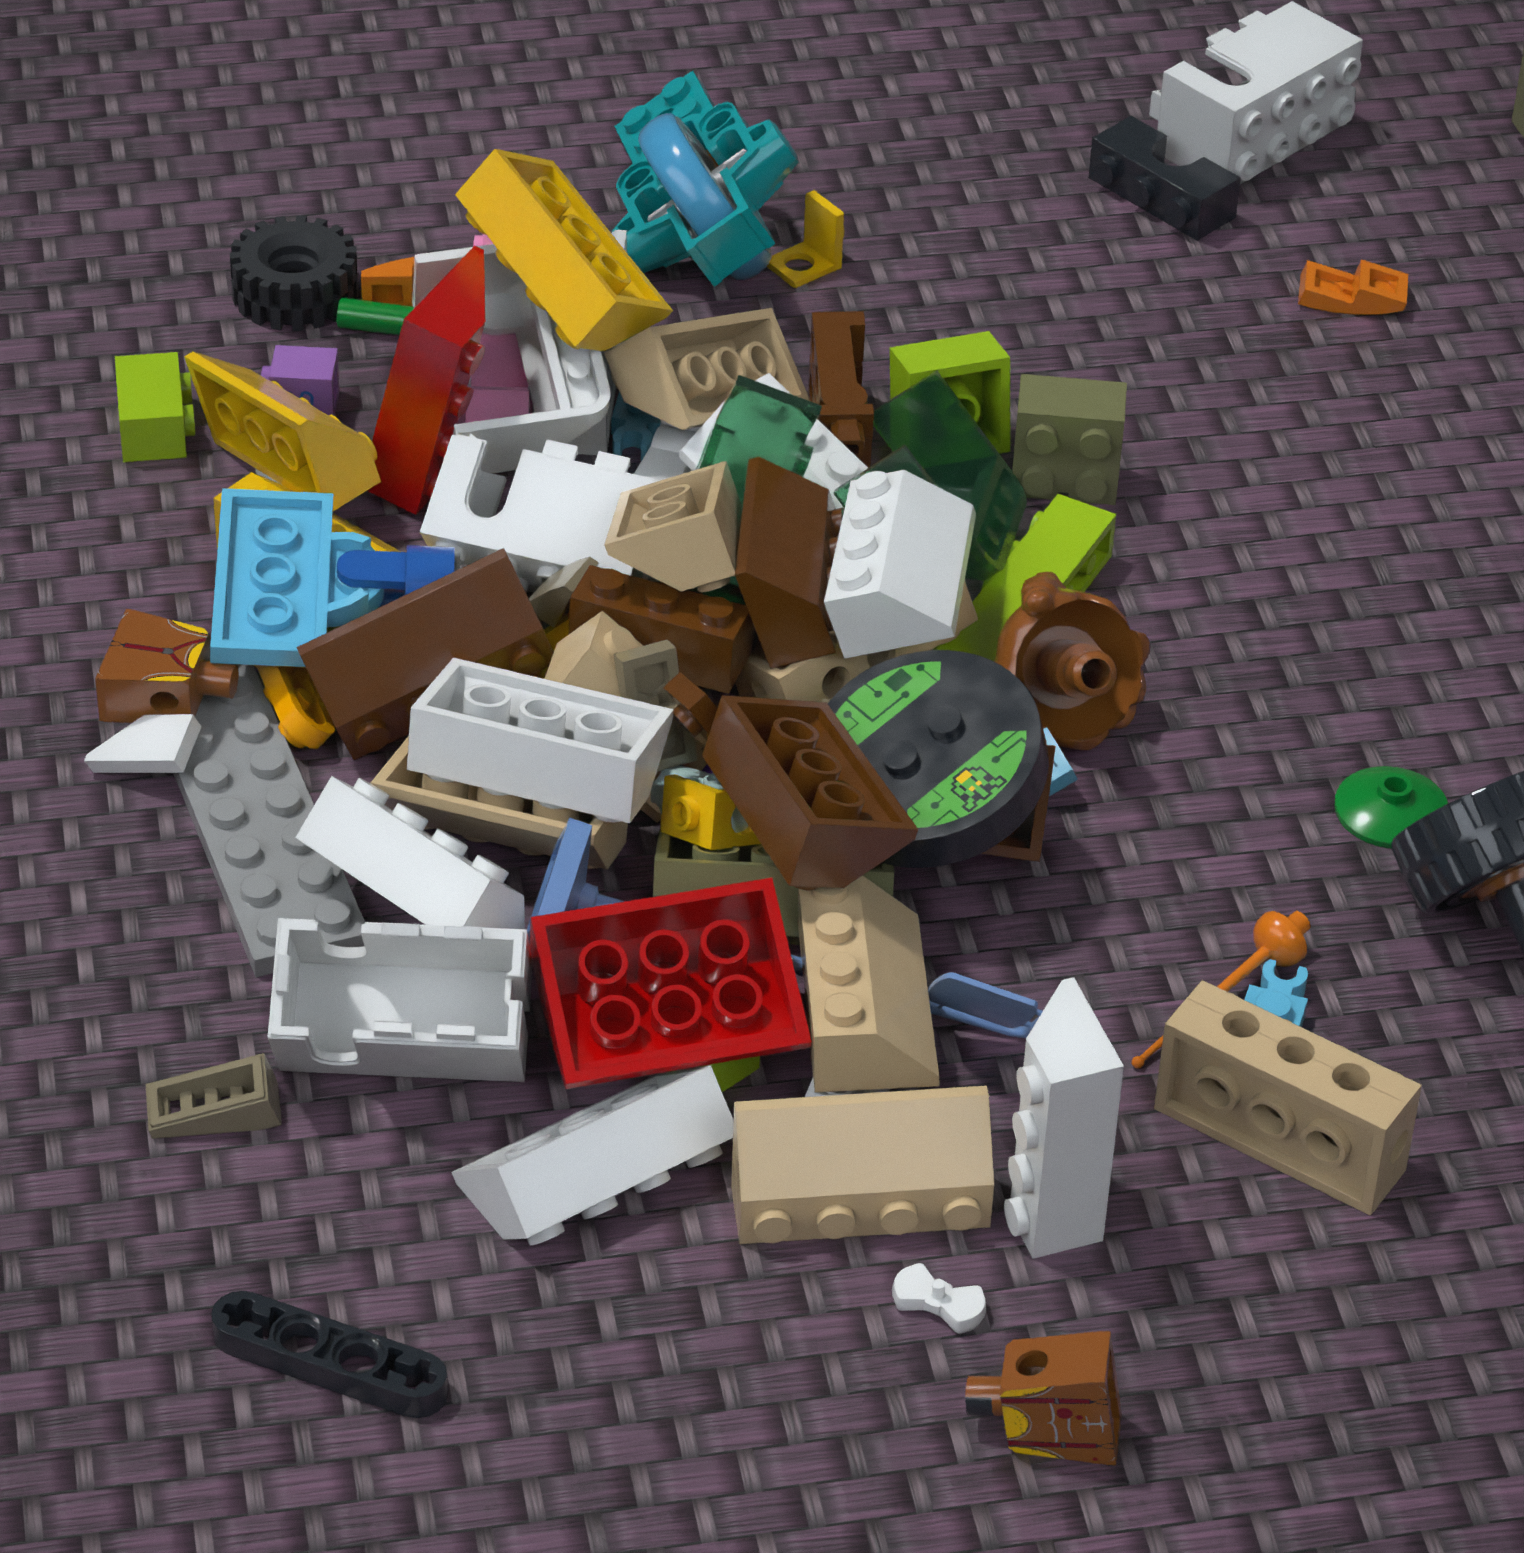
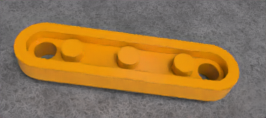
(297, 705)

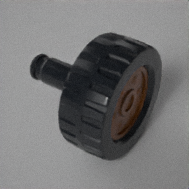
(1469, 852)

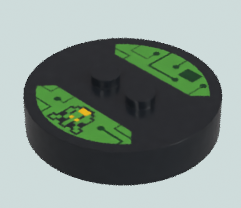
(952, 746)

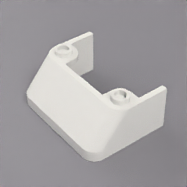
(564, 382)

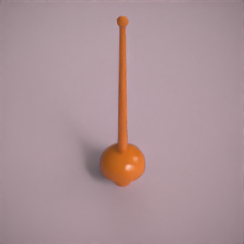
(1275, 939)

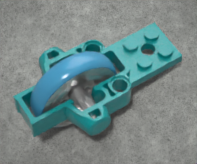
(682, 188)

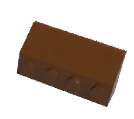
(786, 561)
(389, 657)
(805, 790)

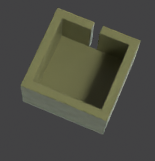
(1069, 437)

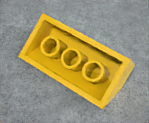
(560, 251)
(282, 432)

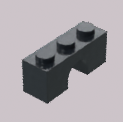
(1187, 197)

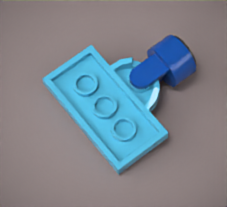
(292, 577)

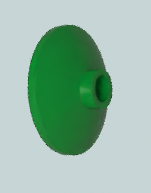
(1385, 801)

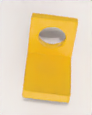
(820, 246)
(700, 815)

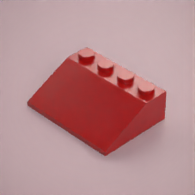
(430, 384)
(667, 983)

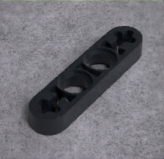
(334, 1345)

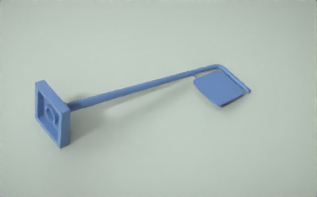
(949, 995)

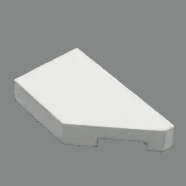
(148, 746)

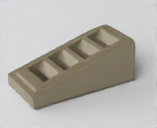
(251, 1107)

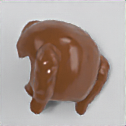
(1074, 660)

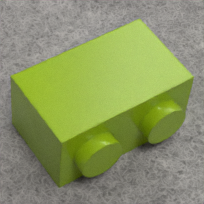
(152, 408)

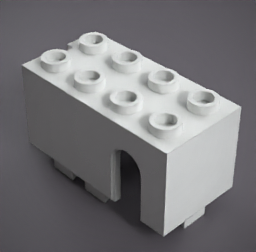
(1293, 93)
(551, 515)
(403, 1002)

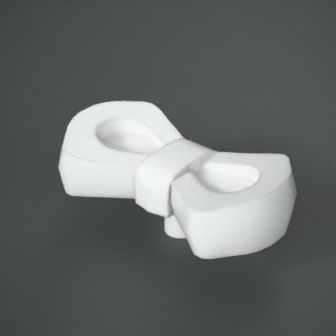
(959, 1307)

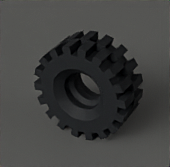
(293, 272)

